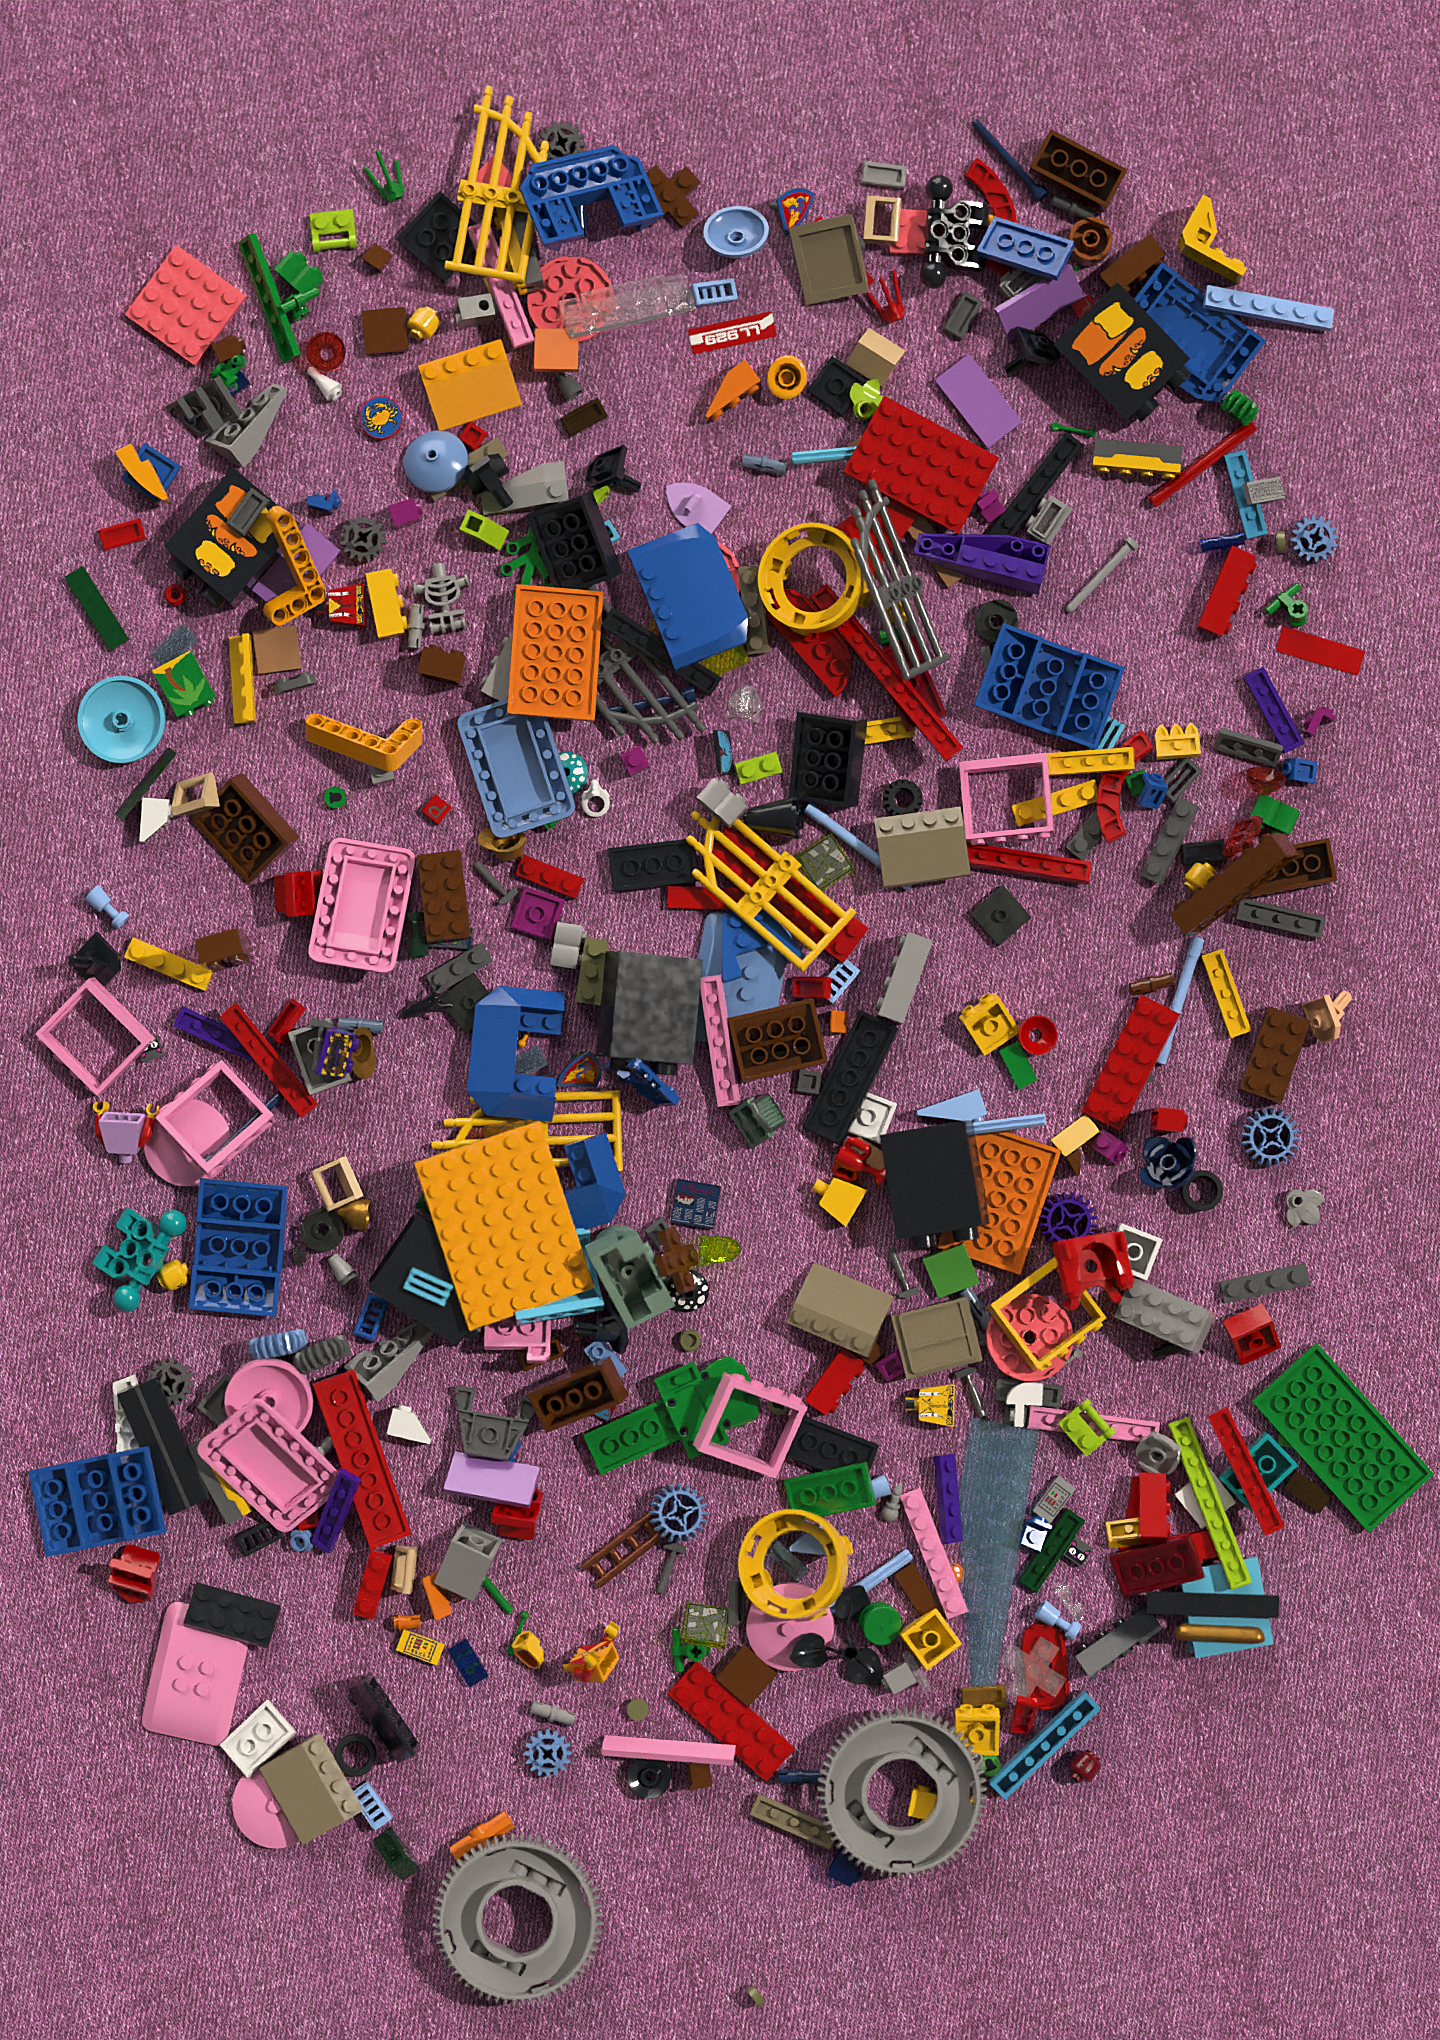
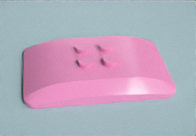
(362, 905)
(269, 1464)
(193, 1681)

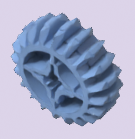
(1283, 1122)
(277, 1344)
(681, 1523)

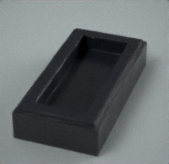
(1202, 852)

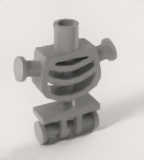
(440, 578)

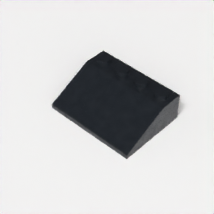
(575, 542)
(828, 759)
(384, 1718)

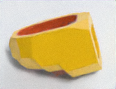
(528, 1649)

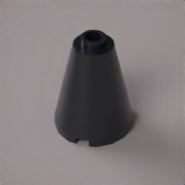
(777, 818)

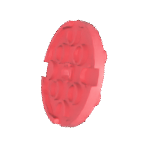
(562, 278)
(1035, 1315)

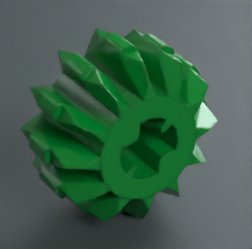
(1239, 407)

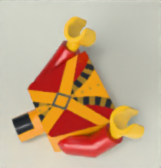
(596, 1660)

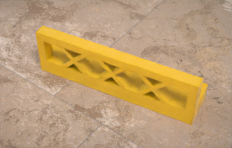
(242, 679)

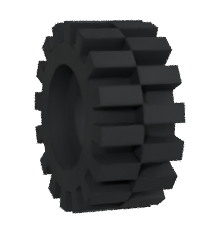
(902, 785)

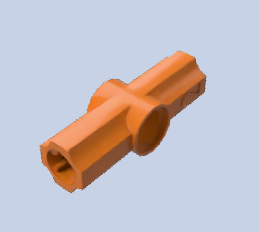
(495, 1827)

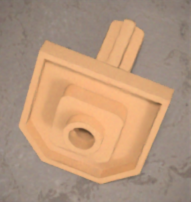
(1326, 1015)

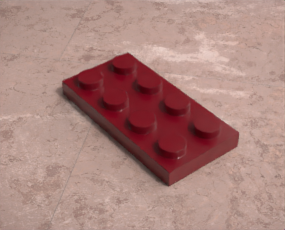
(923, 685)
(1157, 1566)

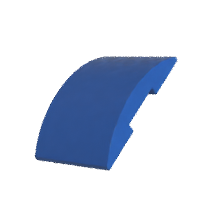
(1049, 687)
(239, 1247)
(97, 1501)

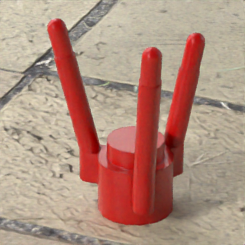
(893, 311)

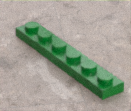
(269, 298)

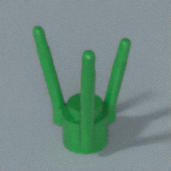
(392, 191)

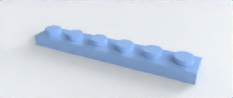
(1268, 308)

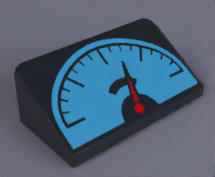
(723, 752)

